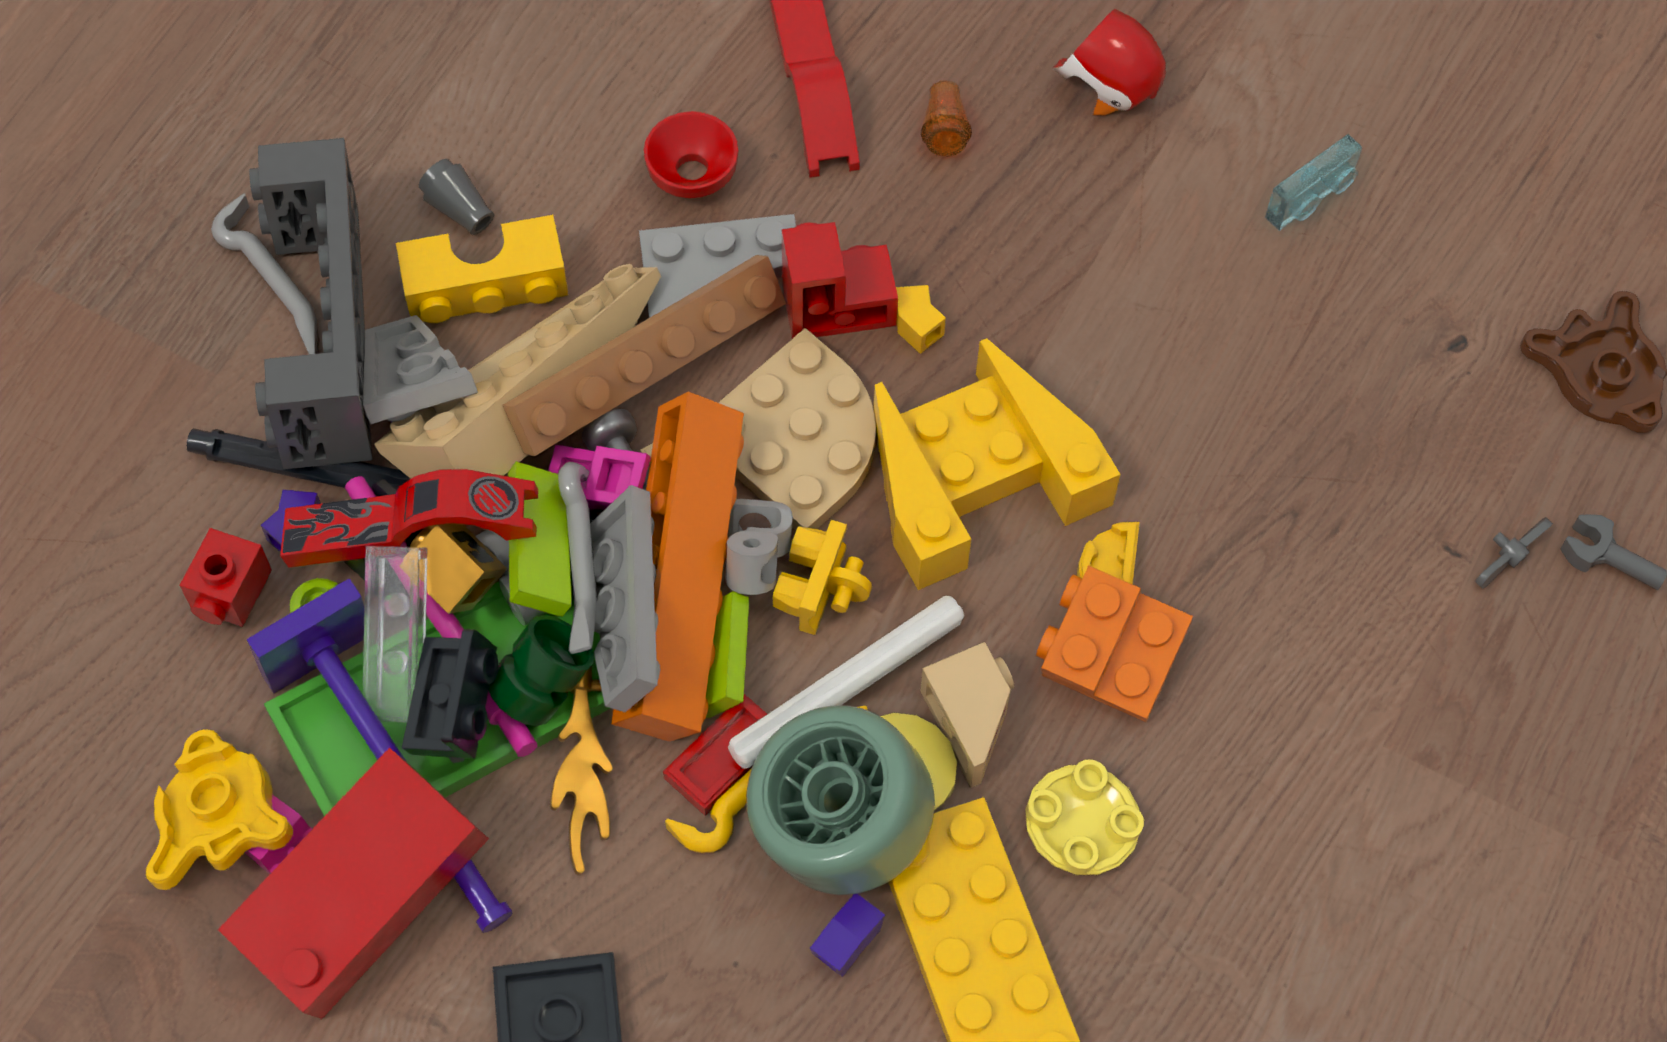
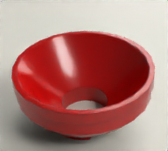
(686, 139)

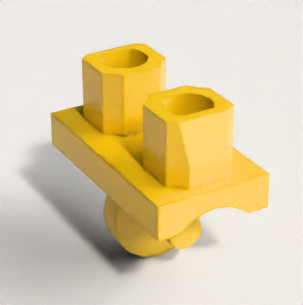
(824, 554)

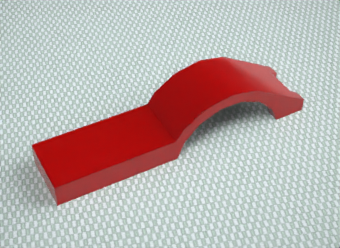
(817, 82)

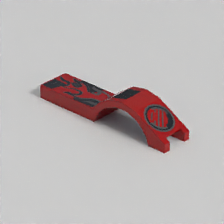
(439, 497)

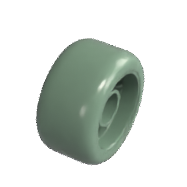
(807, 778)

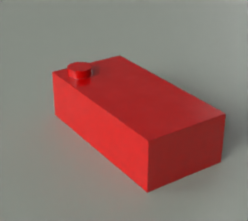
(353, 885)

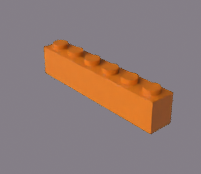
(691, 509)

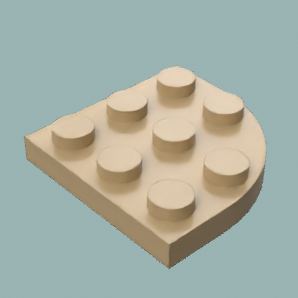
(804, 430)

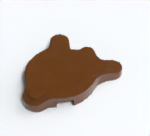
(1604, 365)

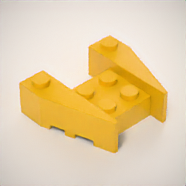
(980, 450)

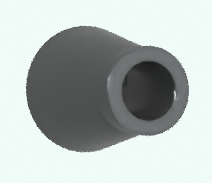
(454, 194)

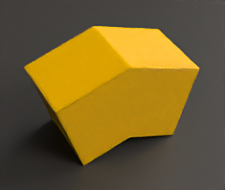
(917, 318)

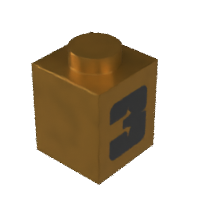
(457, 566)

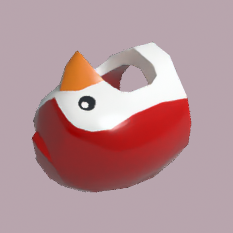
(1118, 62)

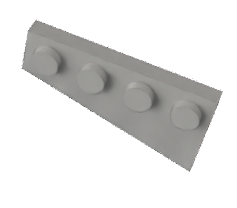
(625, 599)

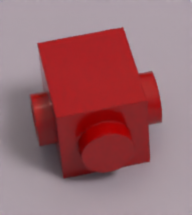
(225, 578)

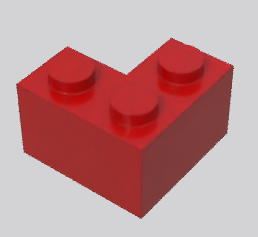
(835, 288)

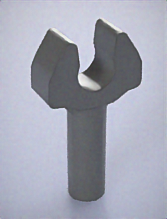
(1606, 551)

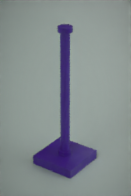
(313, 640)

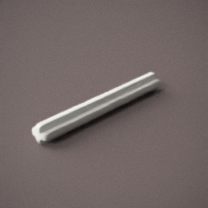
(853, 675)

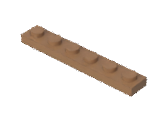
(643, 355)

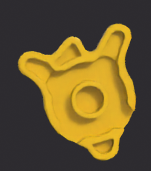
(213, 809)

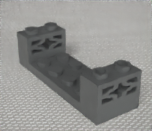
(316, 399)

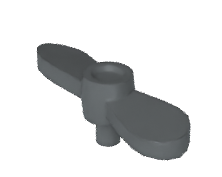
(1512, 552)

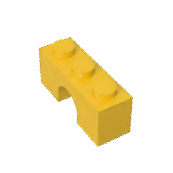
(523, 272)

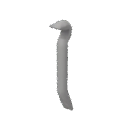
(267, 267)
(581, 555)

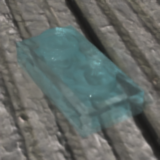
(1303, 190)

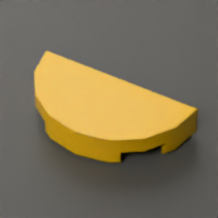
(1112, 551)

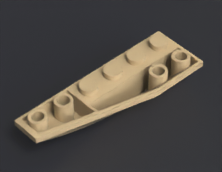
(475, 428)

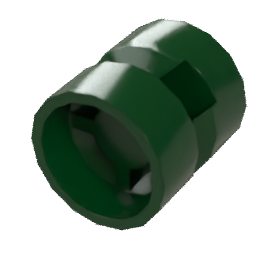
(539, 671)

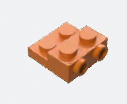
(1113, 643)

